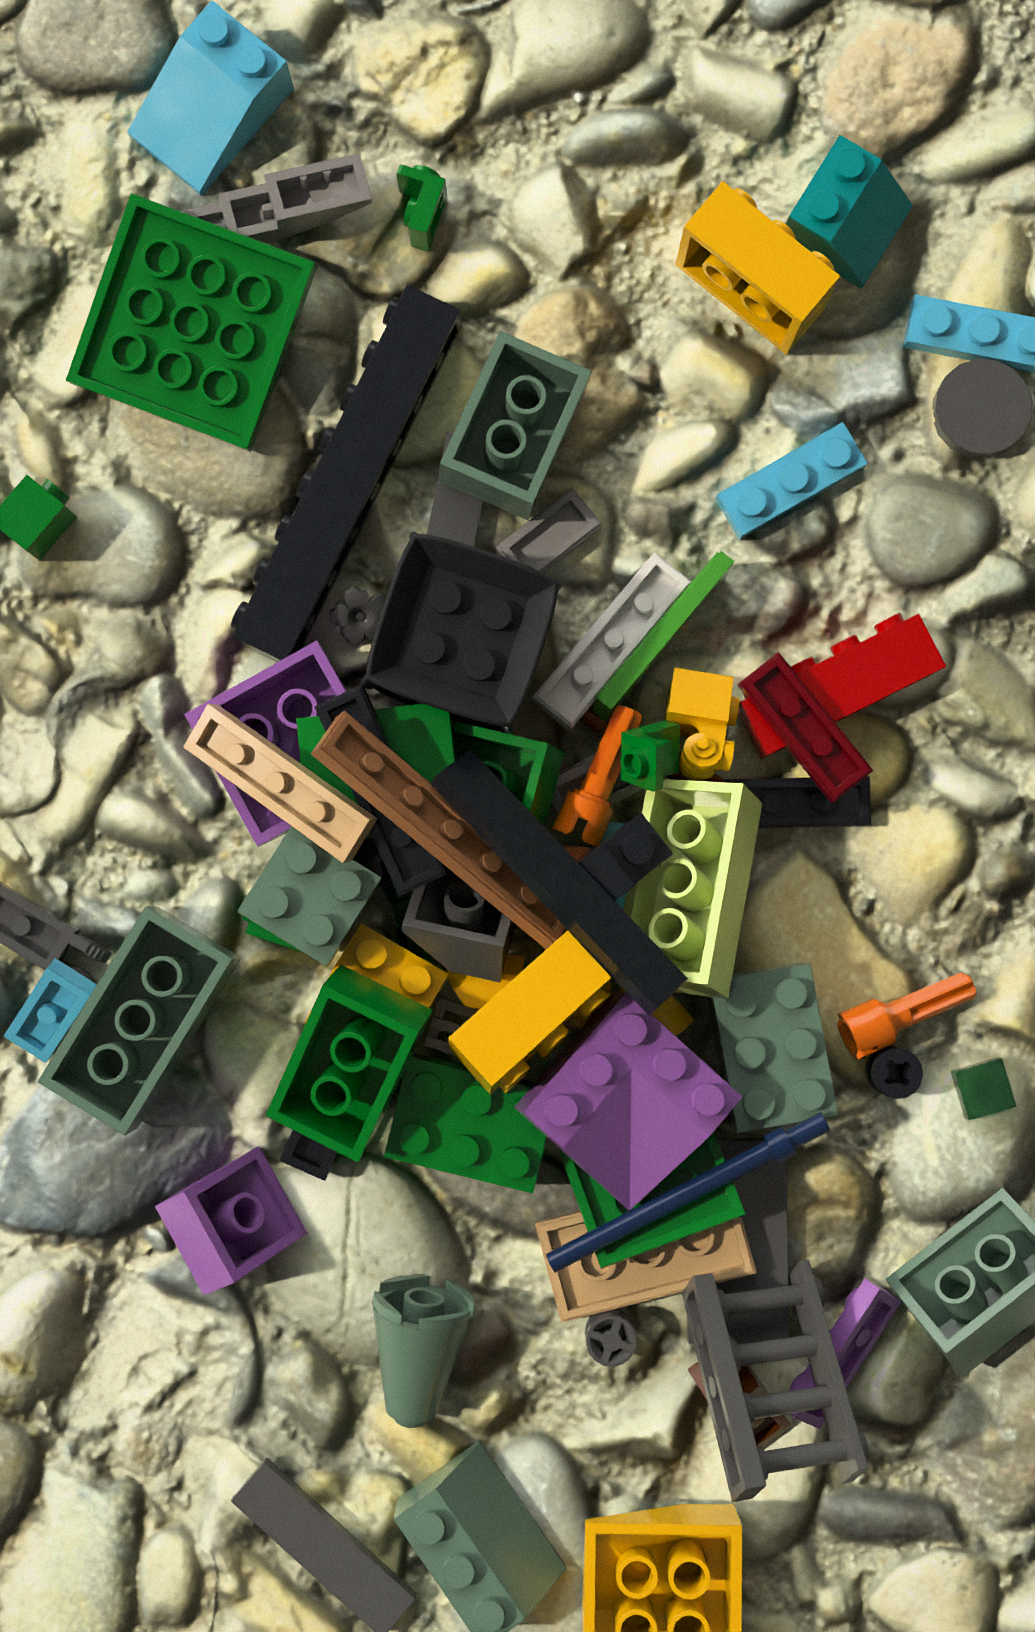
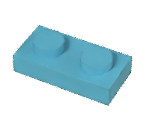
(50, 1010)

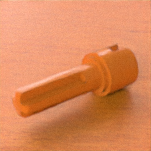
(592, 798)
(876, 1025)

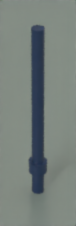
(778, 1146)

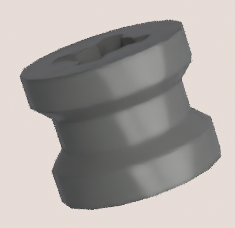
(608, 1346)

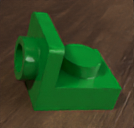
(426, 203)
(650, 754)

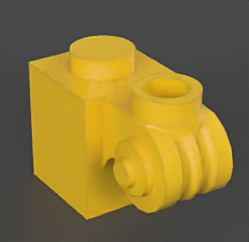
(703, 709)

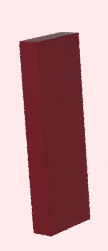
(805, 727)

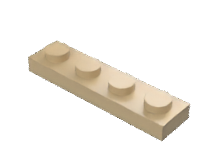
(280, 783)

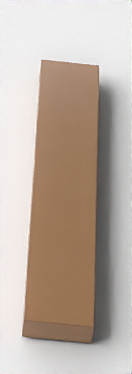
(432, 822)

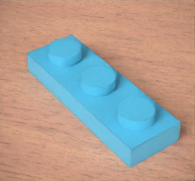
(970, 332)
(791, 481)

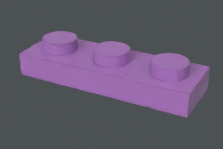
(853, 1336)

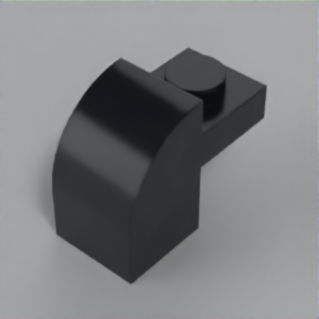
(625, 857)

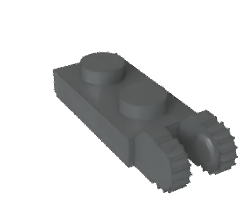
(42, 934)

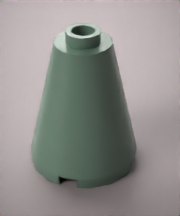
(418, 1343)

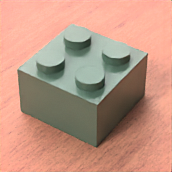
(309, 897)

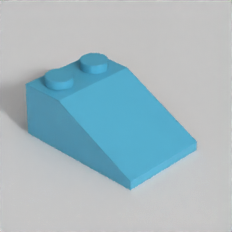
(210, 98)

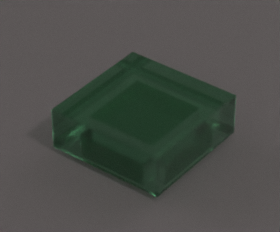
(983, 1088)

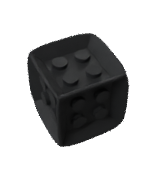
(461, 631)

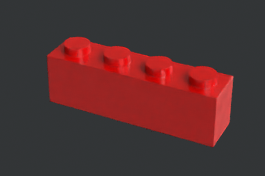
(857, 675)

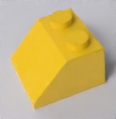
(392, 966)

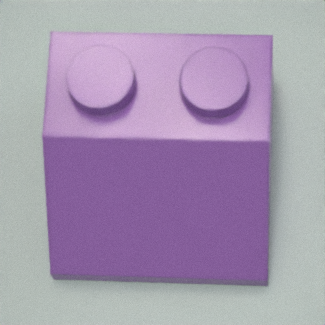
(231, 1221)

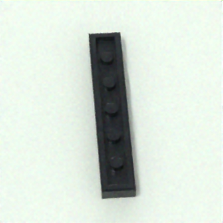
(559, 881)

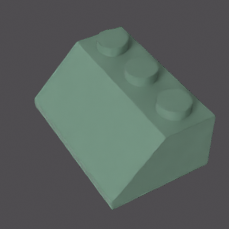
(974, 1282)
(479, 1542)

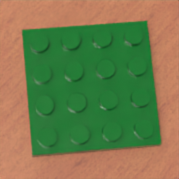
(191, 322)

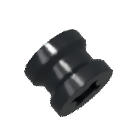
(887, 1066)

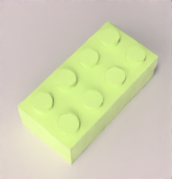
(699, 893)

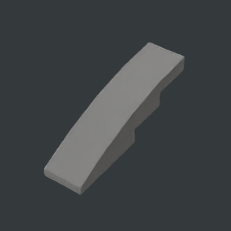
(291, 200)

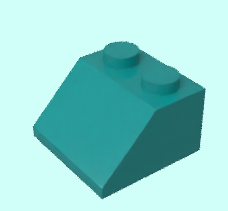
(850, 211)

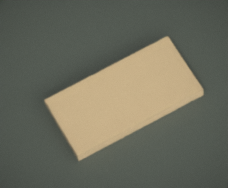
(589, 1290)

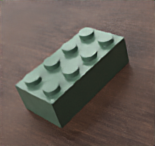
(139, 1020)

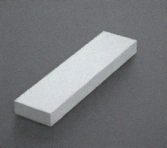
(610, 642)

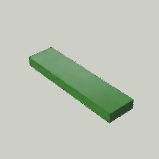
(662, 635)

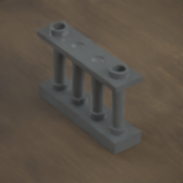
(735, 1411)

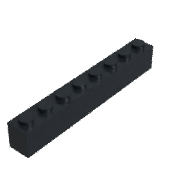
(348, 475)

